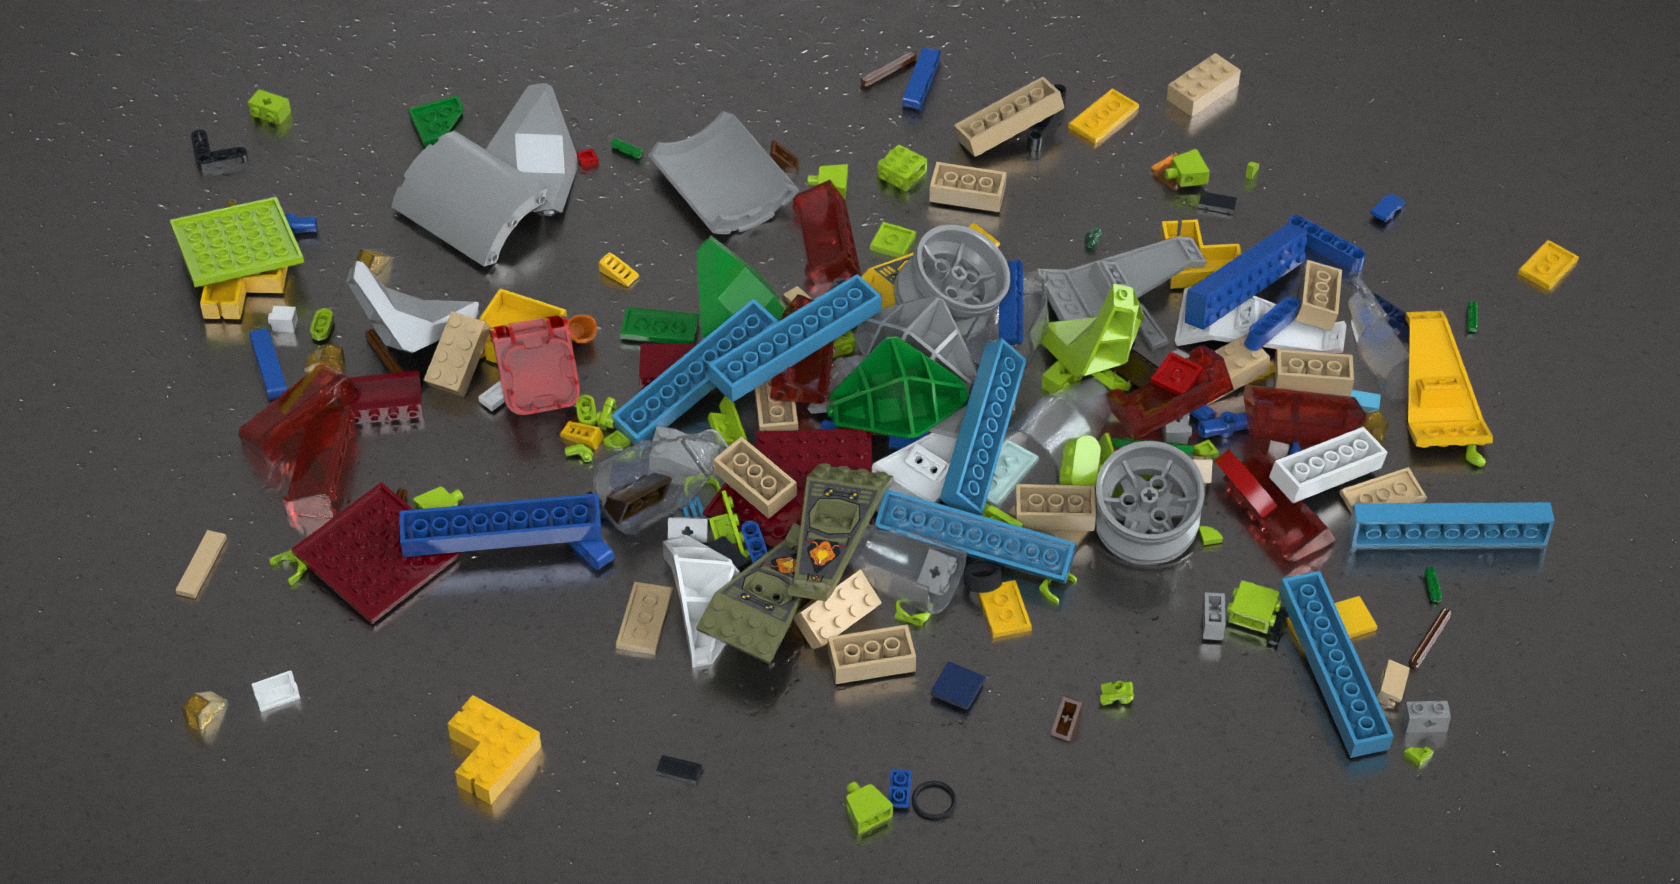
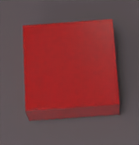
(587, 158)

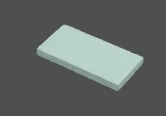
(1011, 468)

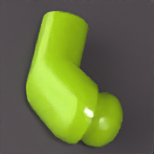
(581, 450)
(1474, 457)

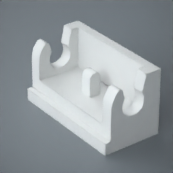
(275, 691)

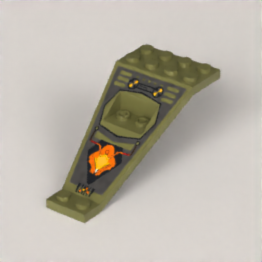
(832, 523)
(752, 618)

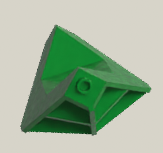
(728, 285)
(896, 392)

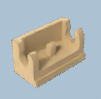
(1392, 683)

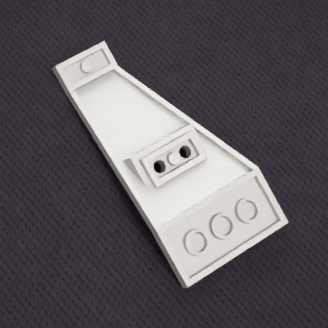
(1237, 323)
(916, 478)

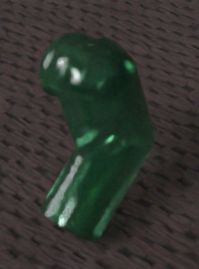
(1090, 236)

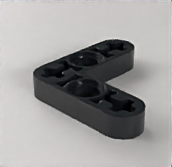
(208, 156)

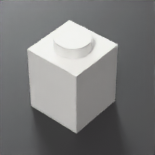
(283, 319)

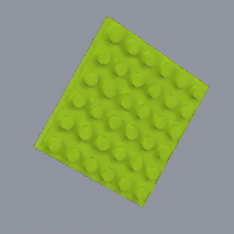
(236, 241)

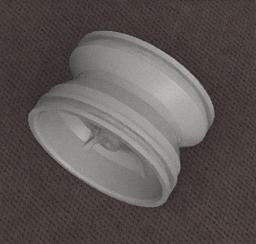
(958, 268)
(1164, 540)

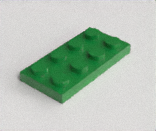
(659, 326)

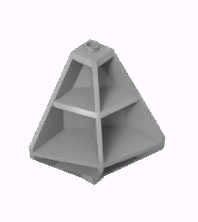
(539, 145)
(401, 318)
(925, 326)

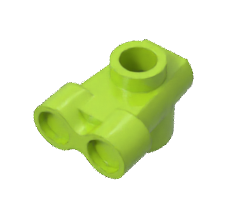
(604, 418)
(1117, 691)

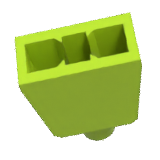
(1188, 169)
(836, 173)
(437, 498)
(867, 806)

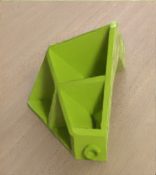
(1099, 341)

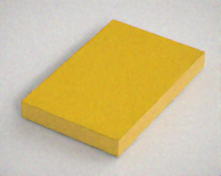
(1548, 265)
(1005, 610)

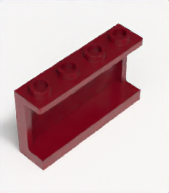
(658, 358)
(387, 397)

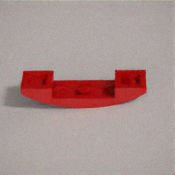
(1246, 483)

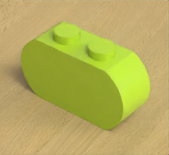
(1080, 461)

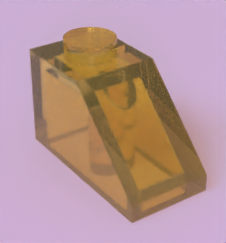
(374, 260)
(326, 354)
(1376, 424)
(202, 708)

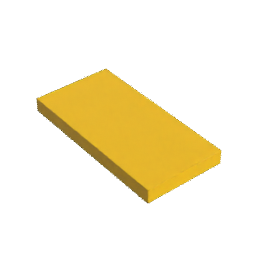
(1103, 116)
(1354, 617)

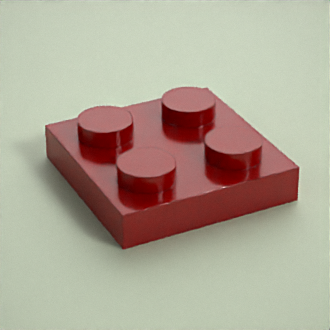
(1176, 374)

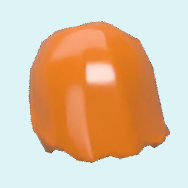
(582, 328)

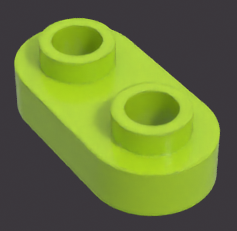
(322, 324)
(586, 410)

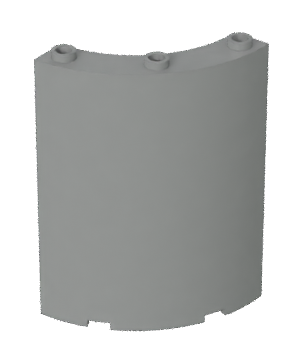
(725, 176)
(467, 196)

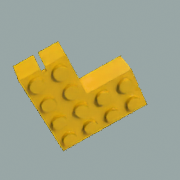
(1215, 255)
(228, 296)
(512, 308)
(498, 745)

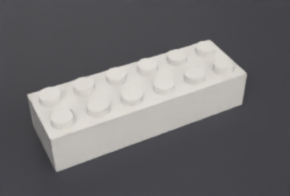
(1328, 464)

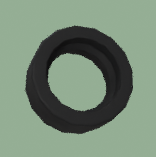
(982, 576)

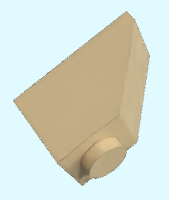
(1204, 465)

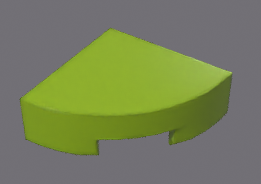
(1252, 168)
(616, 440)
(1206, 449)
(1209, 535)
(1418, 755)

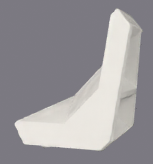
(698, 576)

